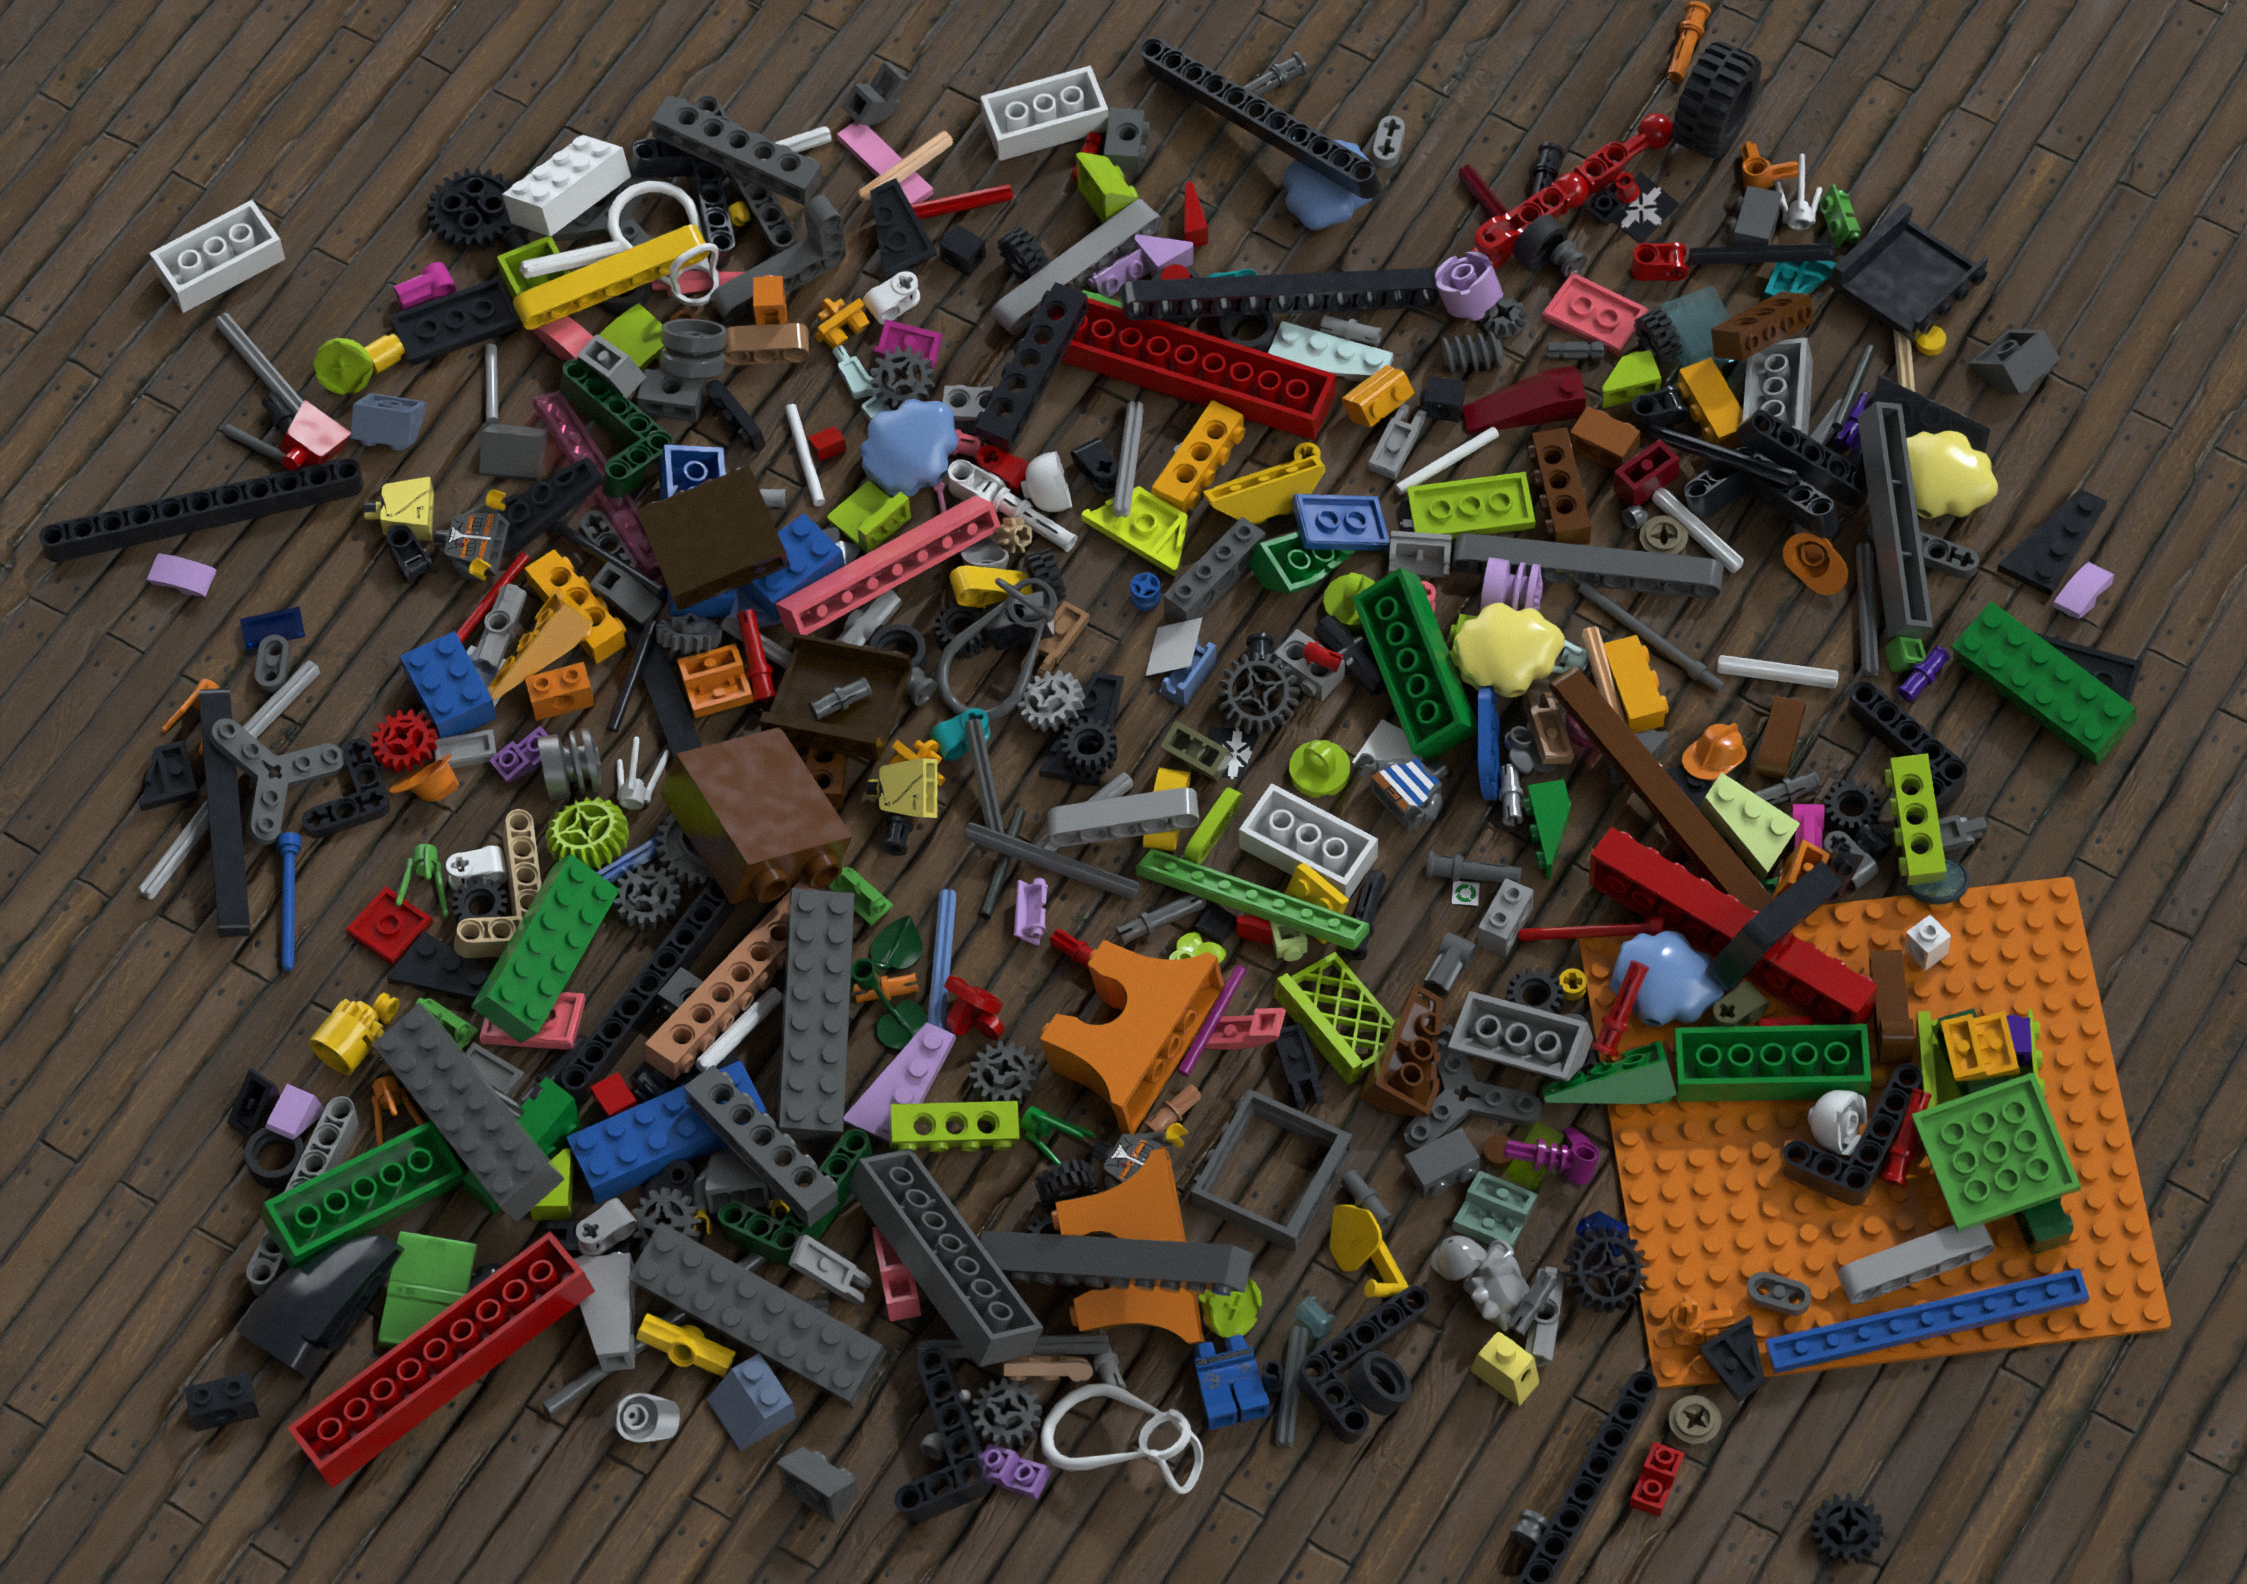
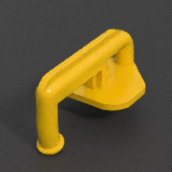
(1355, 1239)

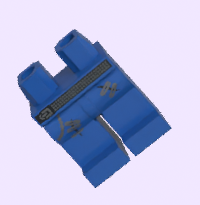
(1227, 1372)

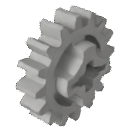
(1052, 701)

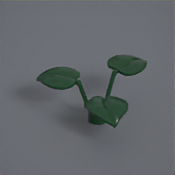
(901, 948)

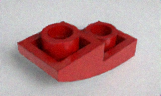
(1657, 1479)

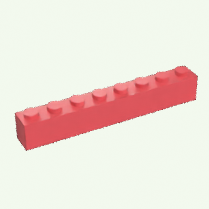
(888, 566)

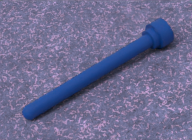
(288, 846)

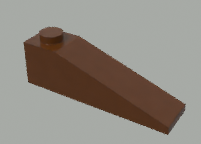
(1406, 1067)

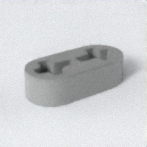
(1383, 140)

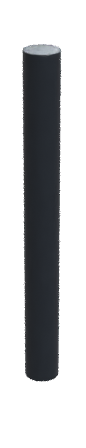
(632, 676)

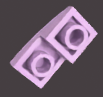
(182, 574)
(2082, 590)

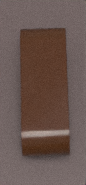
(1780, 737)

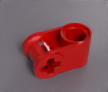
(1659, 262)
(1005, 466)

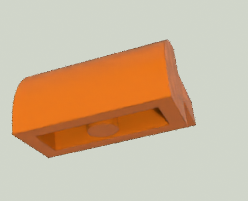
(715, 680)

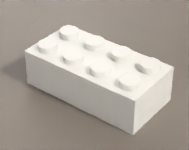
(1044, 113)
(566, 185)
(217, 256)
(1292, 832)

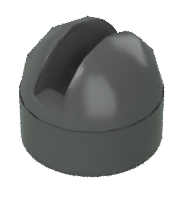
(1634, 517)

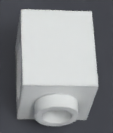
(1927, 942)

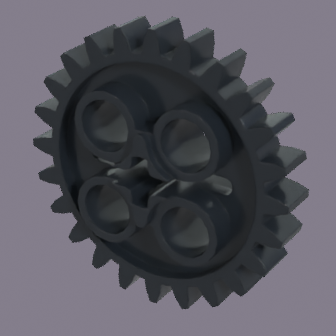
(452, 217)

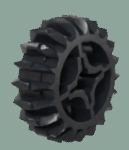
(1606, 1284)

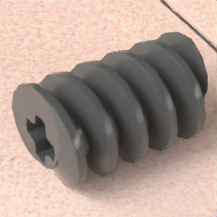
(1471, 352)

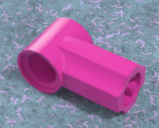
(431, 284)
(1811, 823)

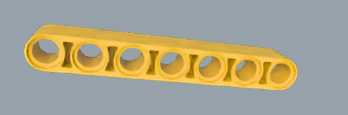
(607, 278)

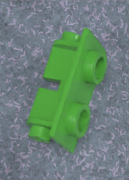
(1836, 208)
(867, 900)
(458, 1028)

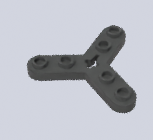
(594, 220)
(268, 793)
(1447, 1111)

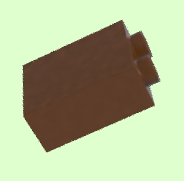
(756, 816)

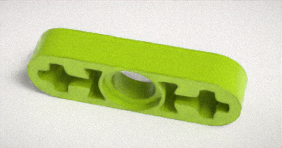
(1213, 825)

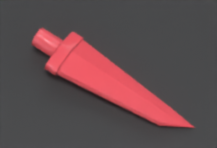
(695, 281)

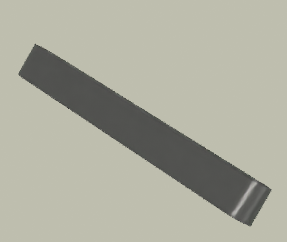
(1594, 565)

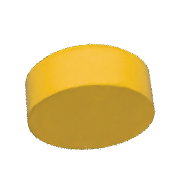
(1933, 342)

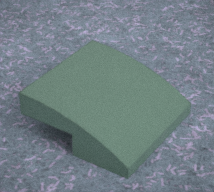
(1494, 1210)

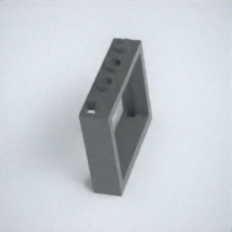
(1295, 1121)

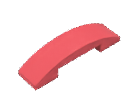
(1247, 1031)

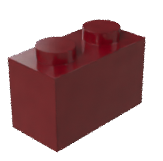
(1646, 473)

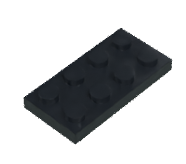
(455, 321)

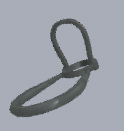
(963, 637)

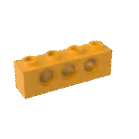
(1214, 422)
(553, 570)

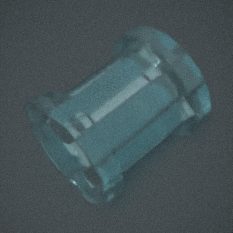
(1315, 1316)

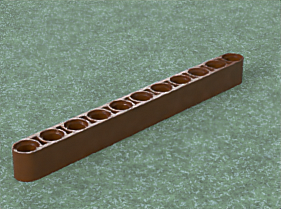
(1657, 789)

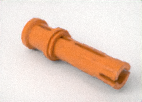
(1690, 31)

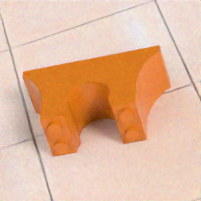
(1140, 1049)
(1136, 1209)

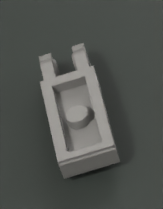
(1396, 443)
(829, 1269)

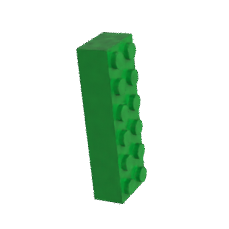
(1415, 664)
(2044, 683)
(545, 948)
(1770, 1062)
(362, 1193)

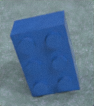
(810, 557)
(448, 686)

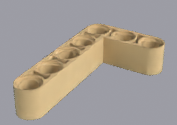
(521, 894)

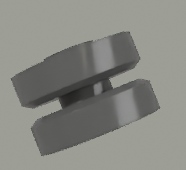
(693, 348)

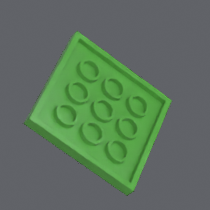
(1996, 1152)

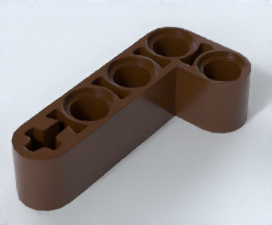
(1891, 1017)

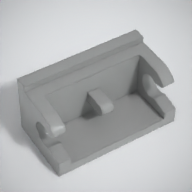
(1421, 553)

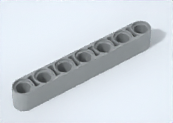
(1077, 264)
(314, 1156)

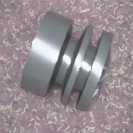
(569, 764)

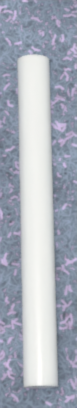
(804, 455)
(1447, 460)

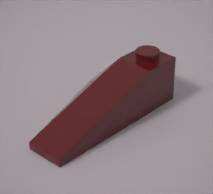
(1539, 399)

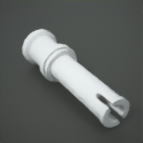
(1016, 508)

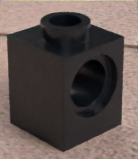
(962, 250)
(1443, 399)

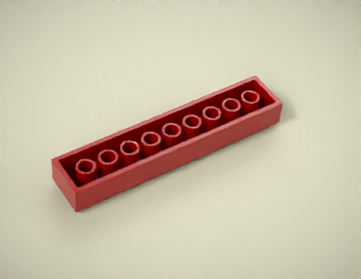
(1202, 369)
(1710, 920)
(441, 1359)

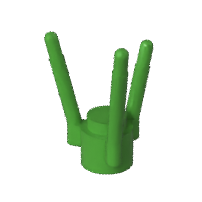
(425, 864)

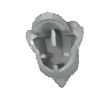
(1497, 1284)

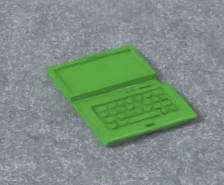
(424, 1283)

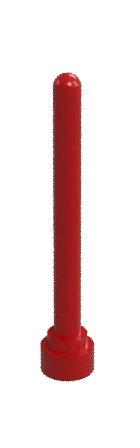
(1651, 927)

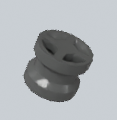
(1568, 258)
(920, 687)
(1529, 1529)

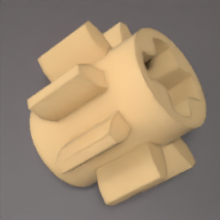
(1014, 535)

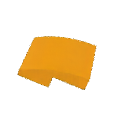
(1980, 1047)

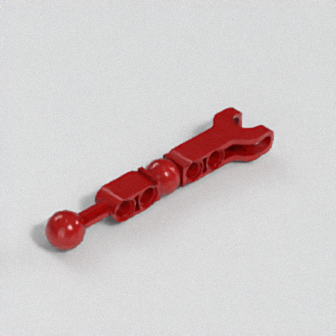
(1570, 189)

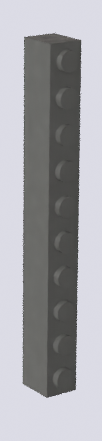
(1119, 1262)

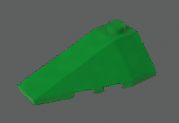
(1288, 567)
(1635, 1079)

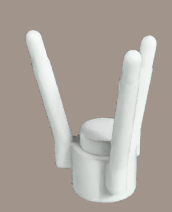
(1799, 214)
(633, 793)

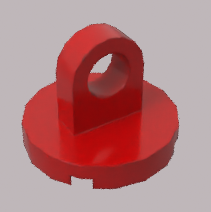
(968, 1004)

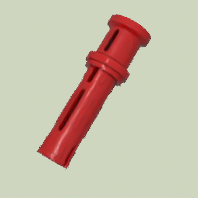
(758, 671)
(1616, 1021)
(1902, 1152)

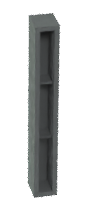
(1895, 521)

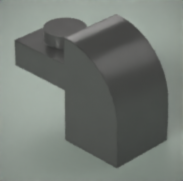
(878, 100)

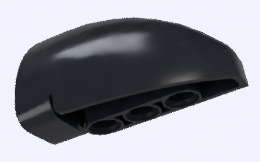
(319, 1300)

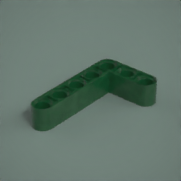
(621, 420)
(786, 1233)

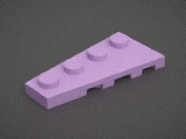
(902, 1082)

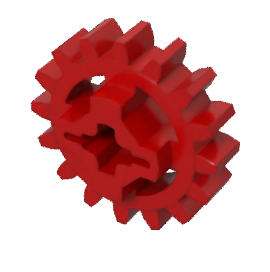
(404, 741)

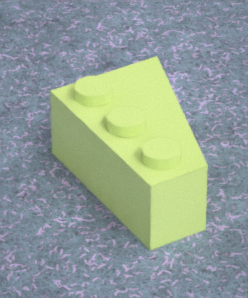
(1748, 823)

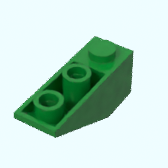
(1550, 816)

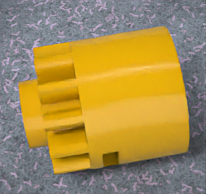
(346, 1036)

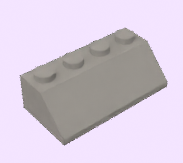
(1781, 382)
(1521, 1036)

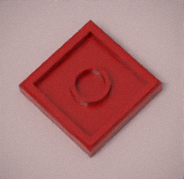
(389, 928)

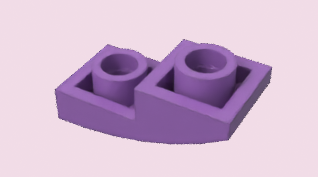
(520, 759)
(1014, 1472)

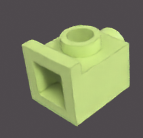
(1288, 942)

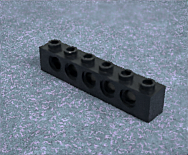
(1005, 431)

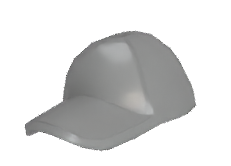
(985, 554)
(1457, 1257)
(651, 1420)

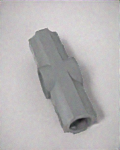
(866, 622)
(495, 642)
(1541, 1332)

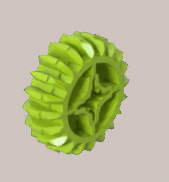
(605, 827)

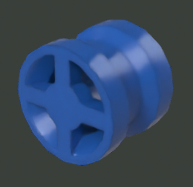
(1142, 584)

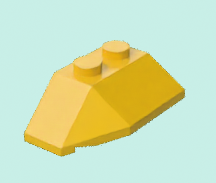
(1266, 491)

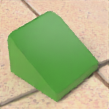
(1904, 653)

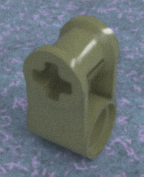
(1739, 1007)

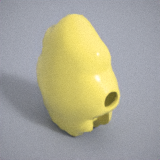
(1949, 475)
(1507, 649)

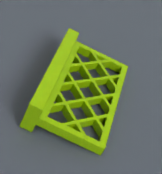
(1318, 1025)

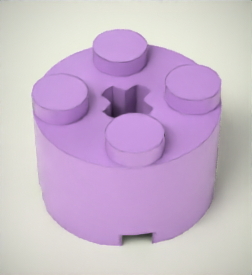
(1468, 285)

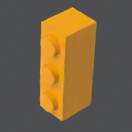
(1711, 403)
(1636, 684)

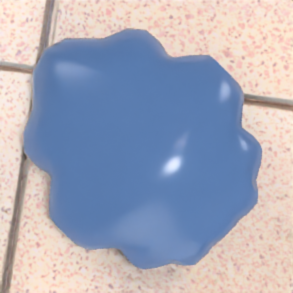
(1316, 198)
(909, 446)
(1676, 981)

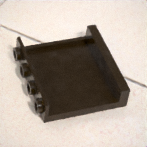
(713, 537)
(819, 667)

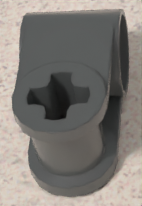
(1867, 868)

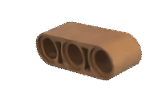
(767, 344)

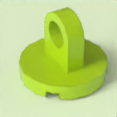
(343, 366)
(1339, 599)
(1319, 768)
(1232, 1313)

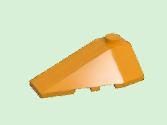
(558, 630)

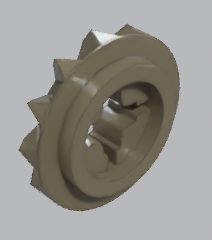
(1674, 530)
(1692, 1407)

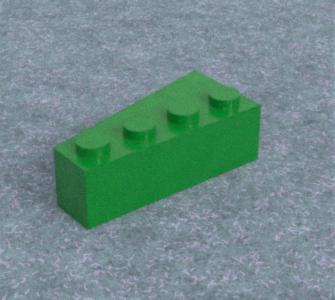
(547, 1121)

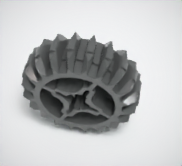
(1270, 689)

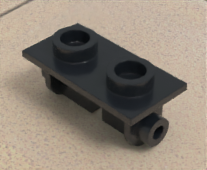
(1844, 865)

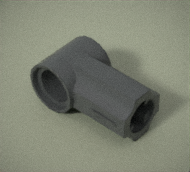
(1452, 958)

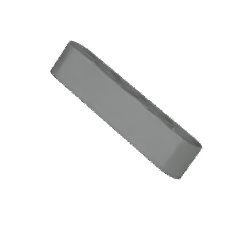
(1123, 817)
(1913, 1262)

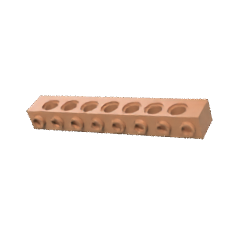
(663, 1048)

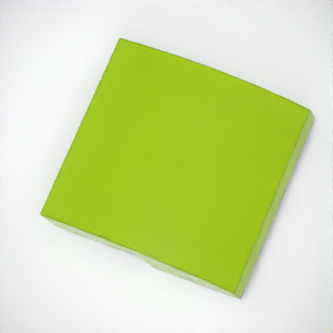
(637, 335)

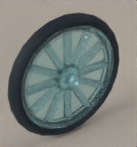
(1942, 892)

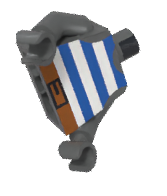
(1406, 787)

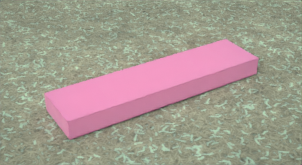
(880, 157)

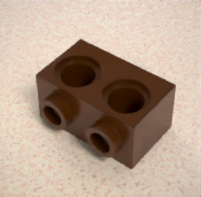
(828, 774)

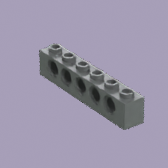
(671, 127)
(806, 1202)

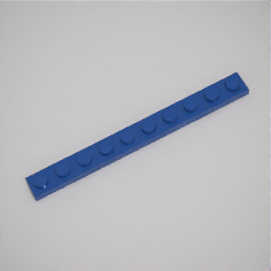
(1926, 1320)

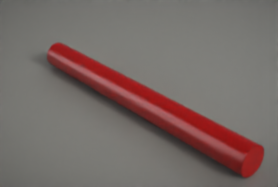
(489, 600)

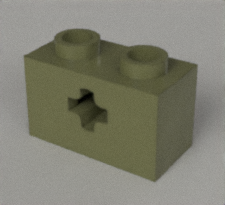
(1196, 751)

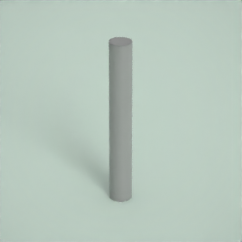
(491, 383)

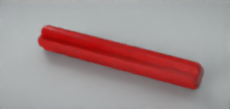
(963, 202)

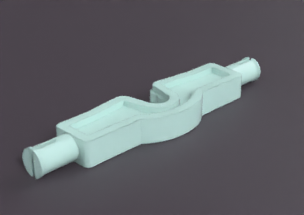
(858, 382)

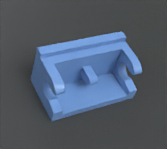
(1185, 681)

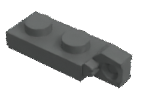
(1957, 833)

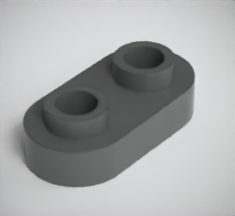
(272, 666)
(1779, 1292)

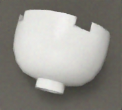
(1046, 483)
(1837, 1121)

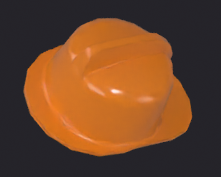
(1815, 563)
(1715, 752)
(429, 782)

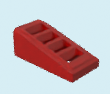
(1194, 221)

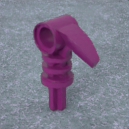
(1578, 1161)

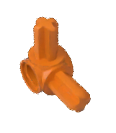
(1758, 171)
(1691, 1323)

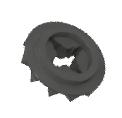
(1501, 325)

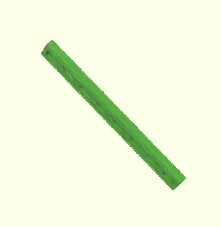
(1253, 899)

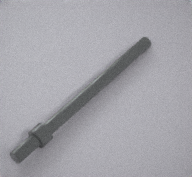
(1695, 670)

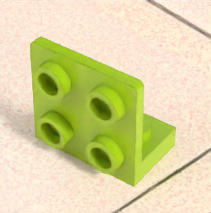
(870, 516)

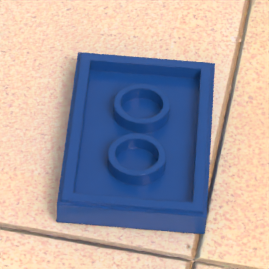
(1340, 522)

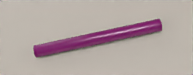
(1211, 1021)

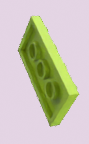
(1472, 506)

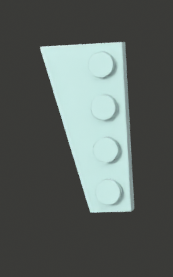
(1328, 352)

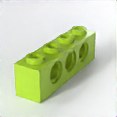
(1916, 772)
(1001, 1114)

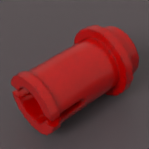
(1627, 190)
(1322, 656)

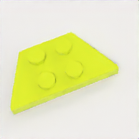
(1150, 530)

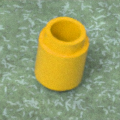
(385, 352)

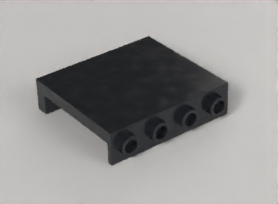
(1906, 275)

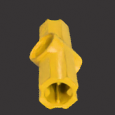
(686, 1345)

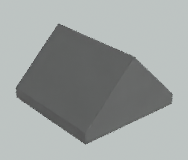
(512, 451)

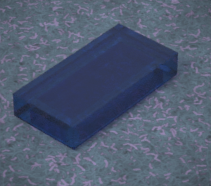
(283, 623)

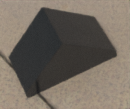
(254, 1103)

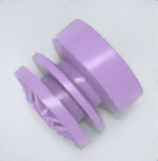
(1513, 590)

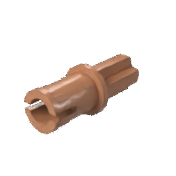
(1173, 1110)

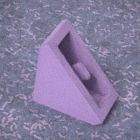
(1164, 252)
(294, 1112)

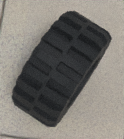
(1716, 99)

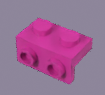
(904, 335)

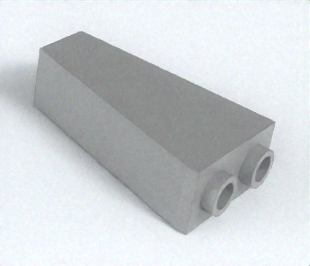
(610, 1309)

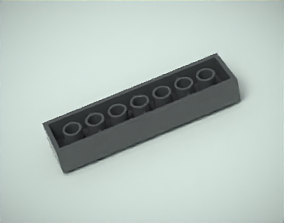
(815, 1015)
(468, 1112)
(945, 1257)
(757, 1315)

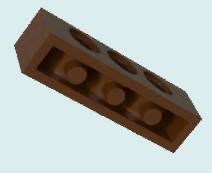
(1762, 325)
(1557, 448)

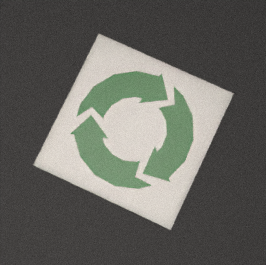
(1465, 893)

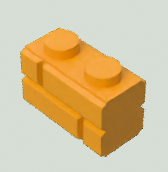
(1378, 396)

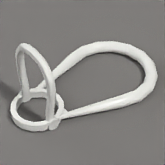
(694, 218)
(1124, 1396)

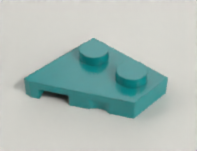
(1798, 277)

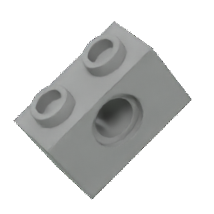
(612, 365)

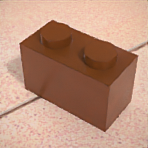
(1604, 438)

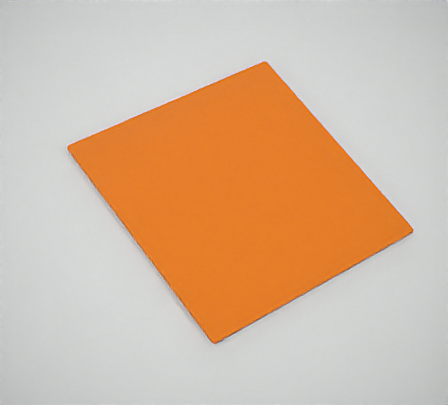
(1709, 1180)

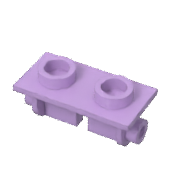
(1126, 269)
(1029, 910)

